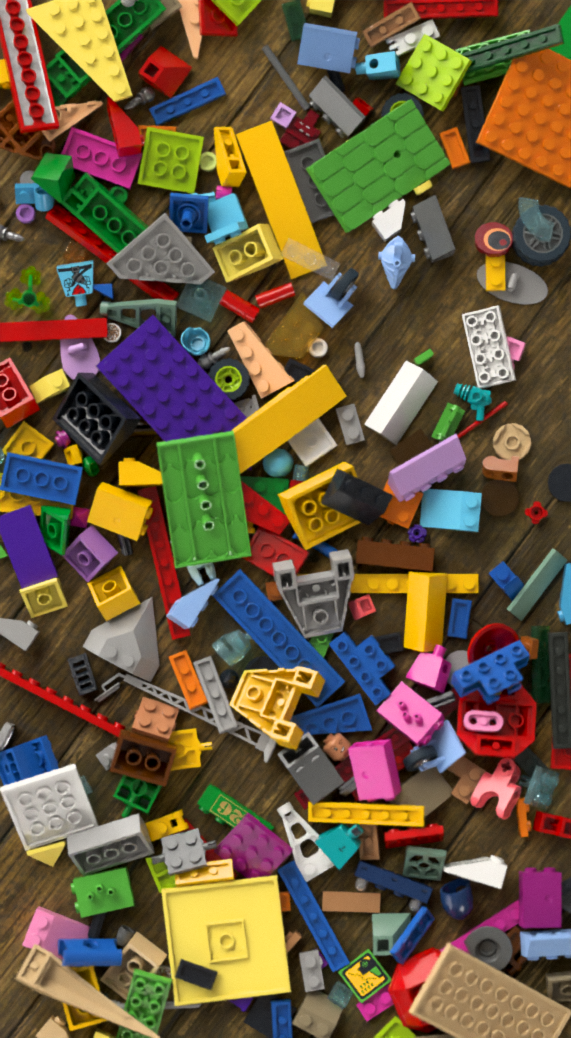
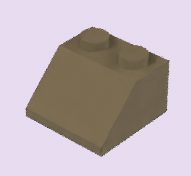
(317, 1014)

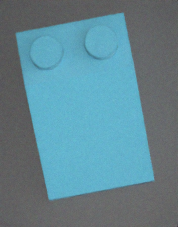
(450, 510)

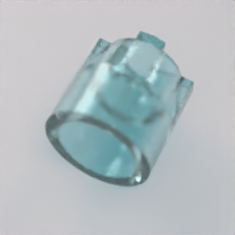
(300, 472)

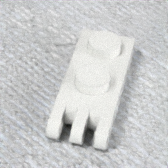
(410, 38)

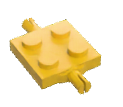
(188, 749)

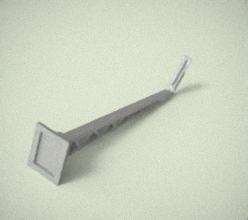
(264, 743)

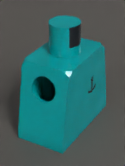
(340, 843)

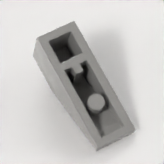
(19, 632)

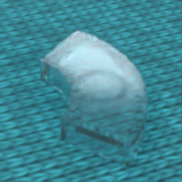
(534, 220)

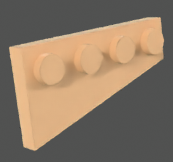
(261, 365)

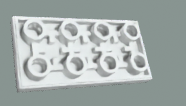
(488, 347)

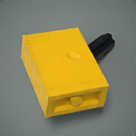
(120, 513)

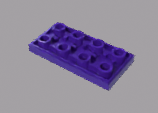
(27, 547)

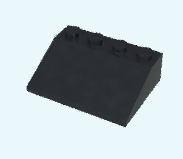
(95, 417)

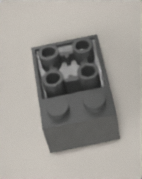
(311, 769)

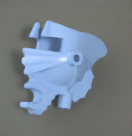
(396, 260)

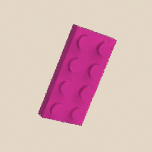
(101, 158)

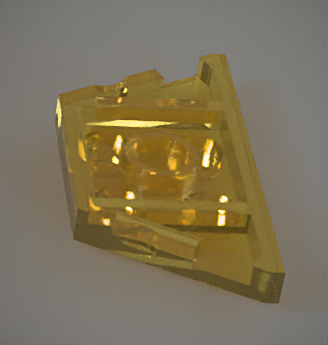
(295, 332)

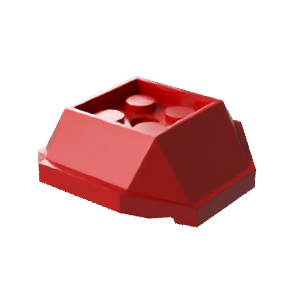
(518, 726)
(407, 984)

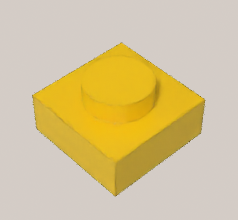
(73, 455)

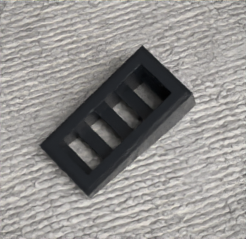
(93, 687)

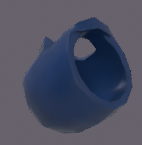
(455, 903)

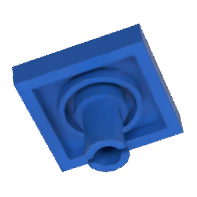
(189, 212)

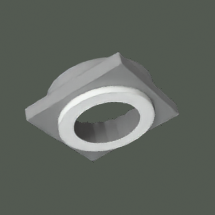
(5, 734)

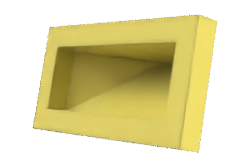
(48, 853)

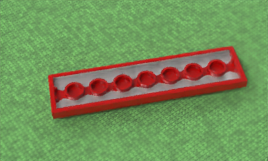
(26, 68)

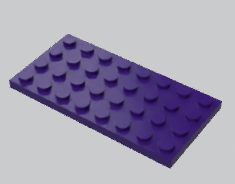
(168, 385)

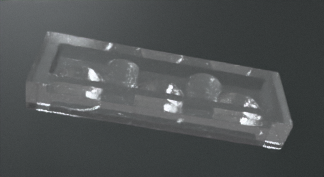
(310, 259)

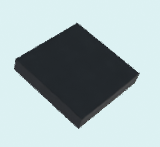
(260, 1014)

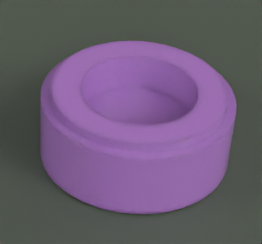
(25, 213)

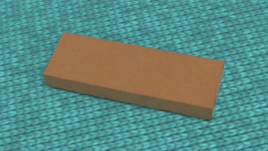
(391, 25)
(351, 901)

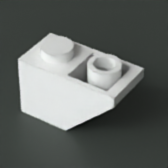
(389, 222)

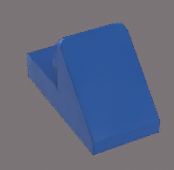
(506, 580)

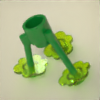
(28, 298)

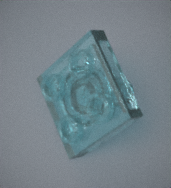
(201, 299)
(540, 787)

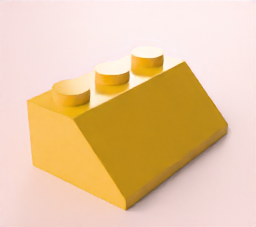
(76, 1017)

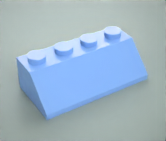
(545, 943)

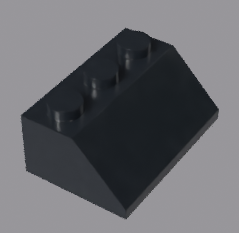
(356, 498)

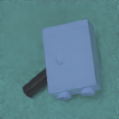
(328, 50)

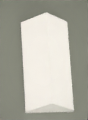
(401, 402)

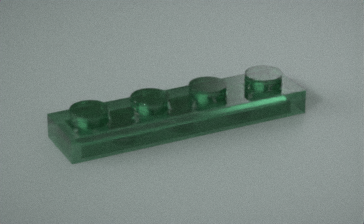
(540, 666)

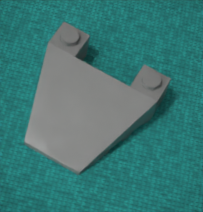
(319, 598)

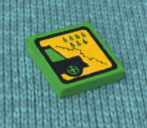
(364, 976)

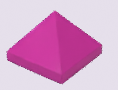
(80, 517)

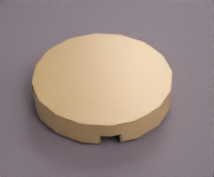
(511, 441)

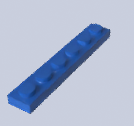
(313, 916)

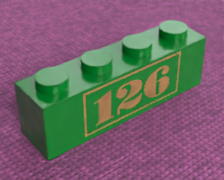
(226, 808)

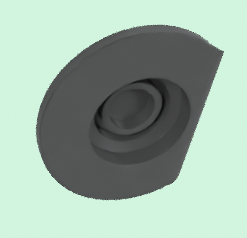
(490, 946)

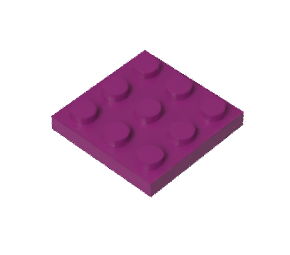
(253, 848)

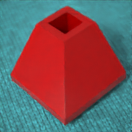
(164, 71)

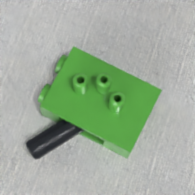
(102, 893)

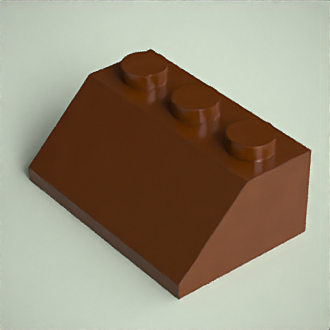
(143, 757)

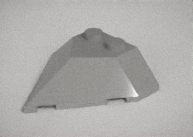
(129, 641)

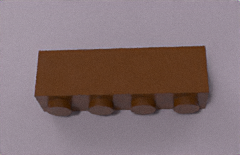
(395, 555)

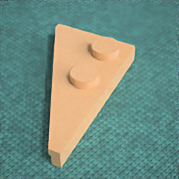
(190, 19)
(70, 115)

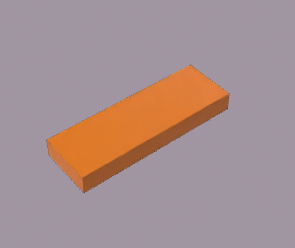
(188, 680)

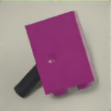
(541, 897)

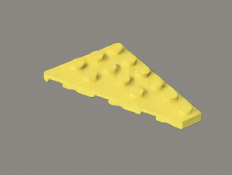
(87, 38)

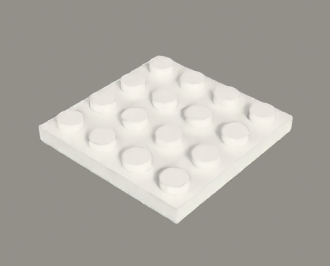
(49, 807)

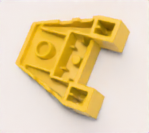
(271, 697)

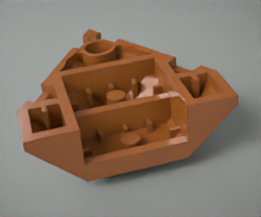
(27, 144)

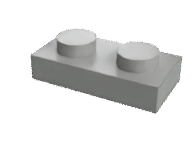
(350, 424)
(311, 970)

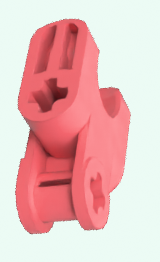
(499, 784)

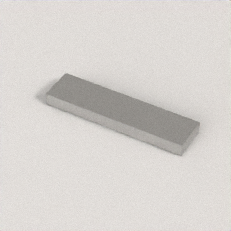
(215, 695)

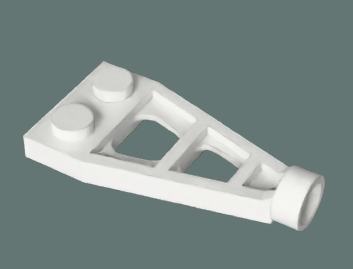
(310, 866)

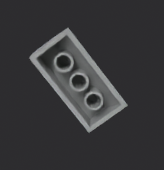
(110, 844)

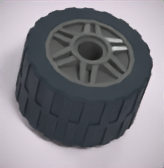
(538, 251)

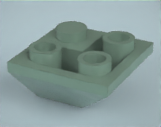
(387, 930)

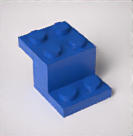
(27, 760)

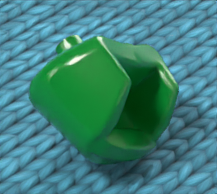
(90, 466)

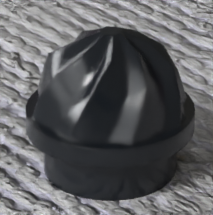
(229, 678)

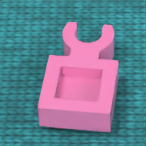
(516, 349)

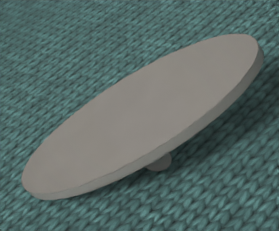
(521, 285)

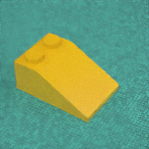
(136, 474)

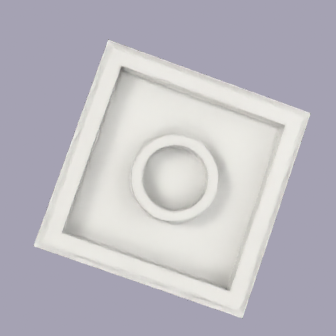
(312, 442)

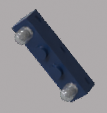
(387, 879)

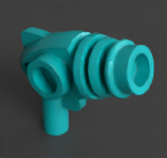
(476, 397)

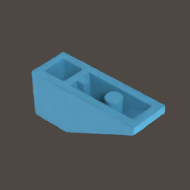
(565, 596)

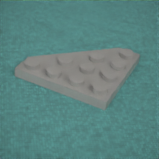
(161, 255)

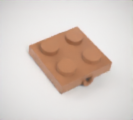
(155, 719)

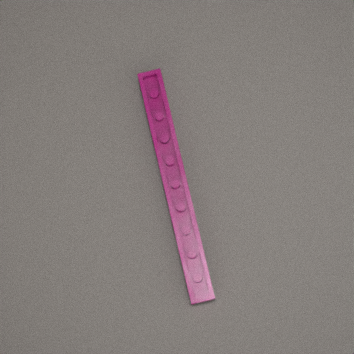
(504, 920)

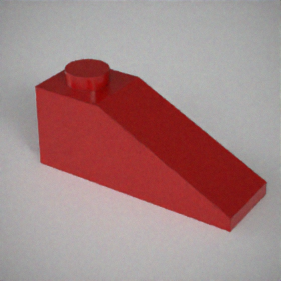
(125, 132)

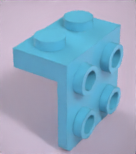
(225, 219)

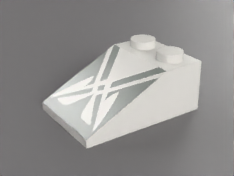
(482, 869)

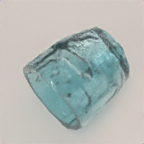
(232, 646)

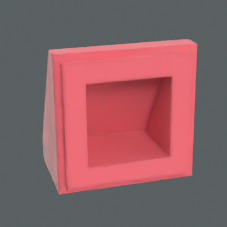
(361, 607)

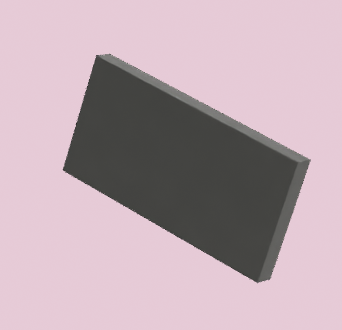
(298, 160)

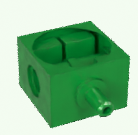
(136, 794)

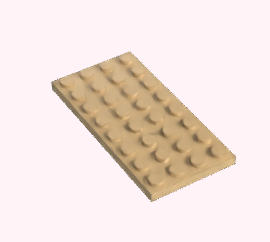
(482, 1002)

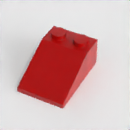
(15, 397)

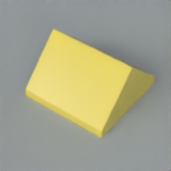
(44, 597)

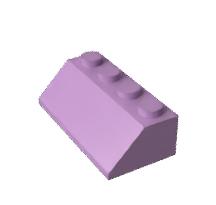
(427, 468)

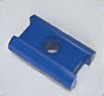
(89, 952)

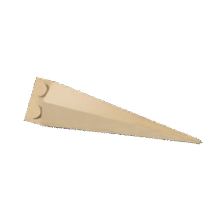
(47, 976)

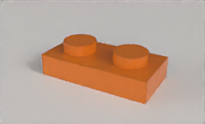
(524, 825)

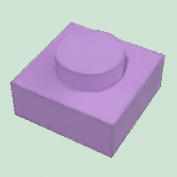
(283, 115)

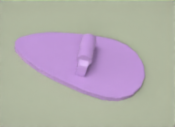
(78, 355)

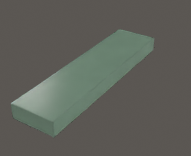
(537, 584)

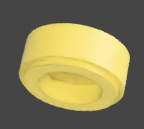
(423, 187)

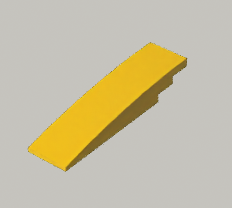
(277, 191)
(286, 416)

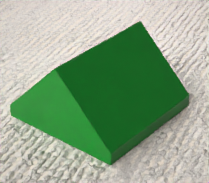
(55, 175)
(56, 527)

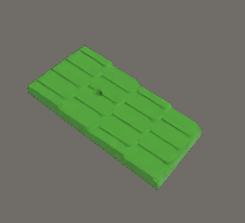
(378, 166)
(204, 499)

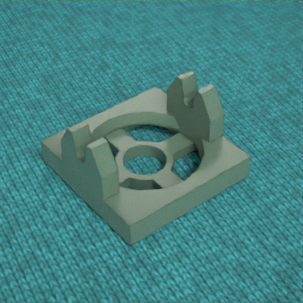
(424, 872)

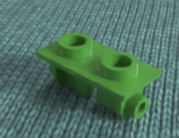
(448, 422)

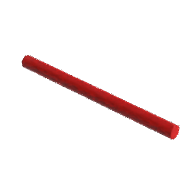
(486, 416)

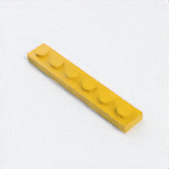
(366, 813)

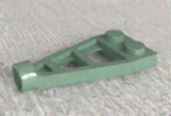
(165, 312)

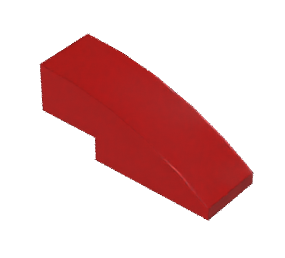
(552, 824)

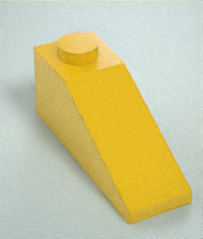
(228, 157)

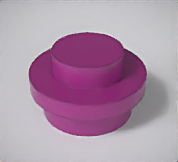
(62, 439)

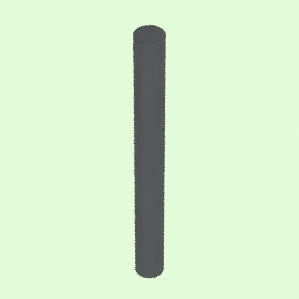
(286, 78)

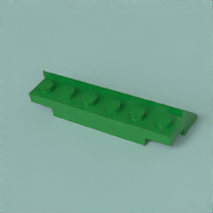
(103, 213)

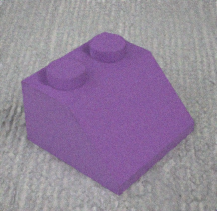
(89, 553)

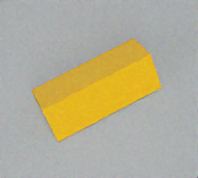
(425, 610)

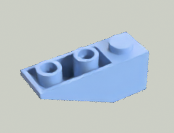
(186, 609)

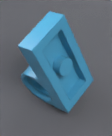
(33, 194)

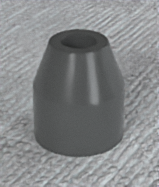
(124, 935)

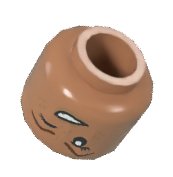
(336, 747)

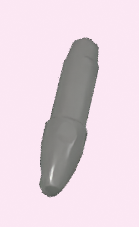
(360, 365)

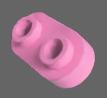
(482, 719)

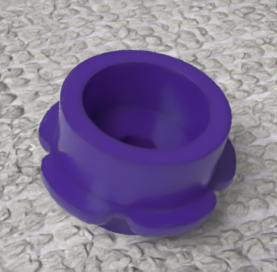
(417, 538)

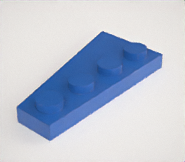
(336, 717)

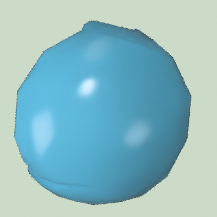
(195, 341)
(278, 463)

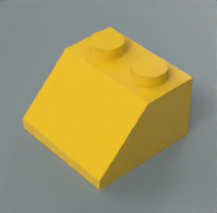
(113, 593)

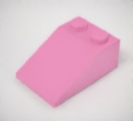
(49, 927)

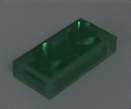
(294, 19)

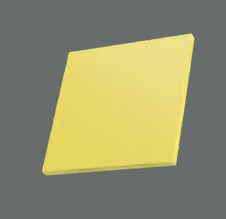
(229, 930)

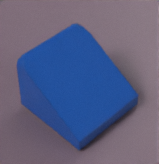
(105, 289)

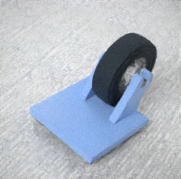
(328, 301)
(440, 751)

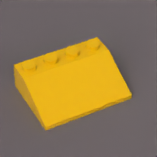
(309, 517)

